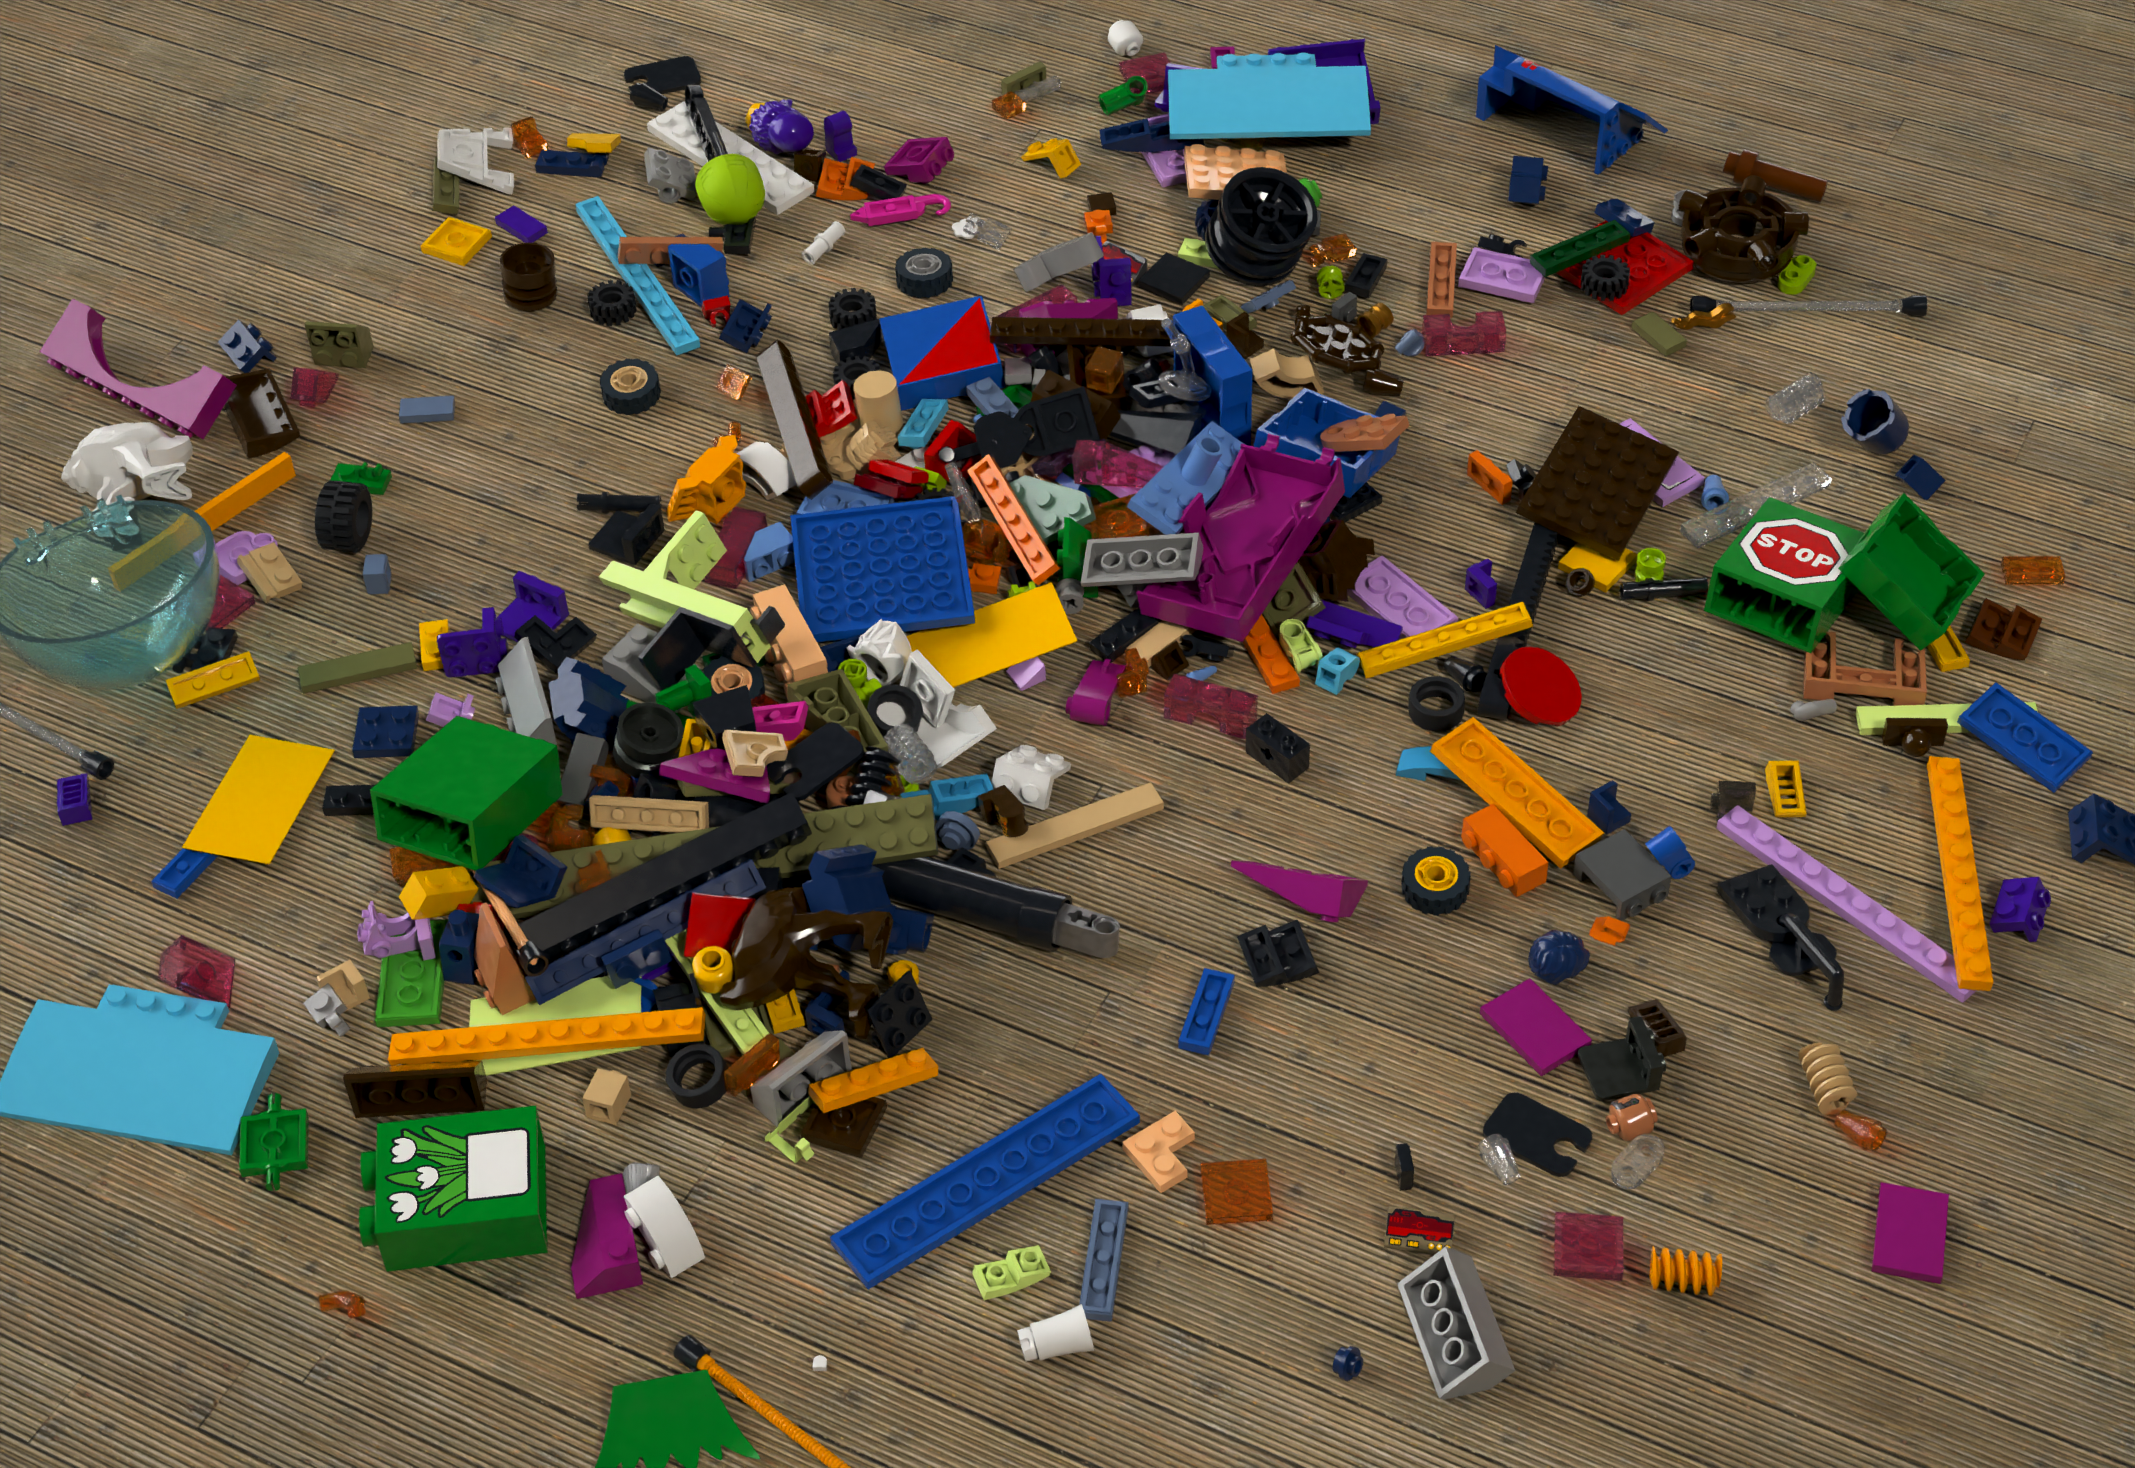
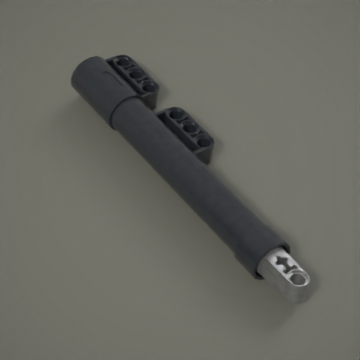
(1026, 913)

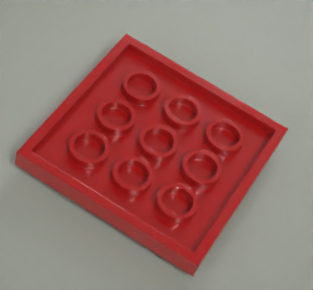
(1651, 267)

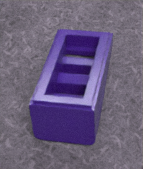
(74, 805)

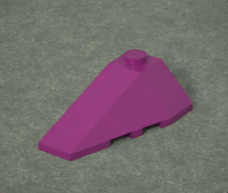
(1093, 308)
(1319, 893)
(606, 1243)

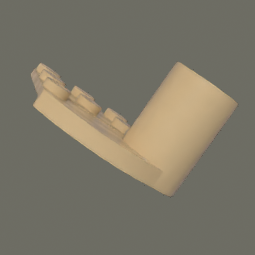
(874, 400)

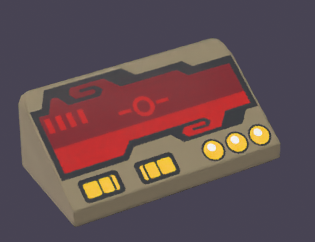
(1418, 1230)

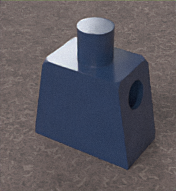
(459, 940)

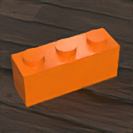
(1504, 850)

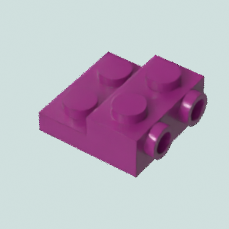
(921, 159)

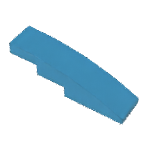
(955, 793)

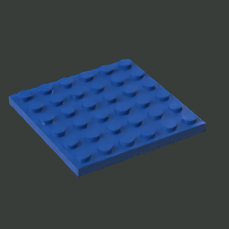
(882, 564)

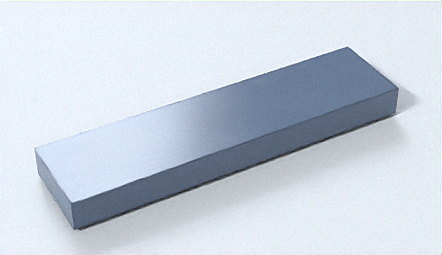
(1103, 1259)

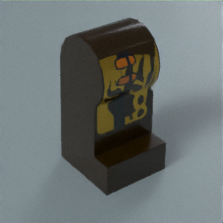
(1005, 809)

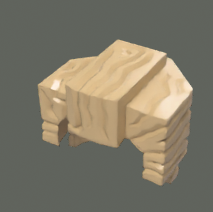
(871, 444)

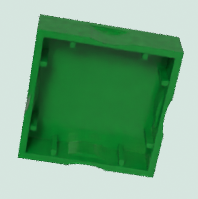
(1911, 571)

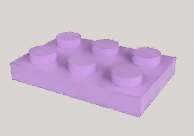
(1501, 275)

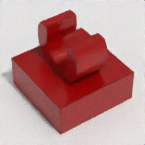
(716, 307)

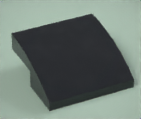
(1278, 954)

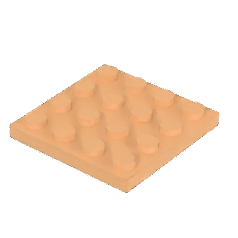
(1212, 168)

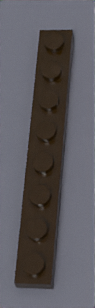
(1078, 331)

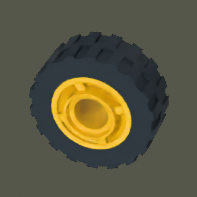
(1435, 880)

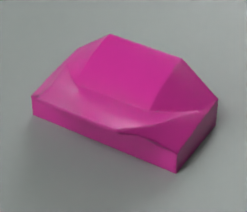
(781, 718)

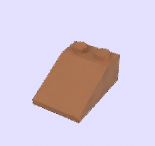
(499, 966)

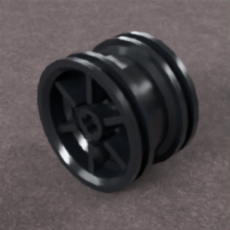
(1260, 226)

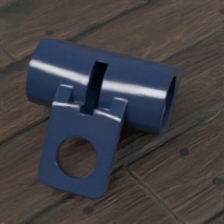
(914, 933)

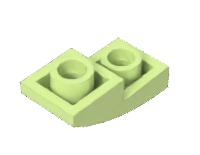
(1017, 1271)

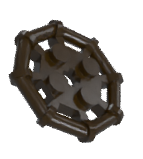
(1337, 343)

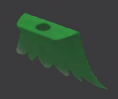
(666, 1418)

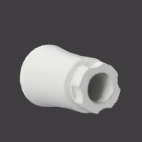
(1056, 1336)

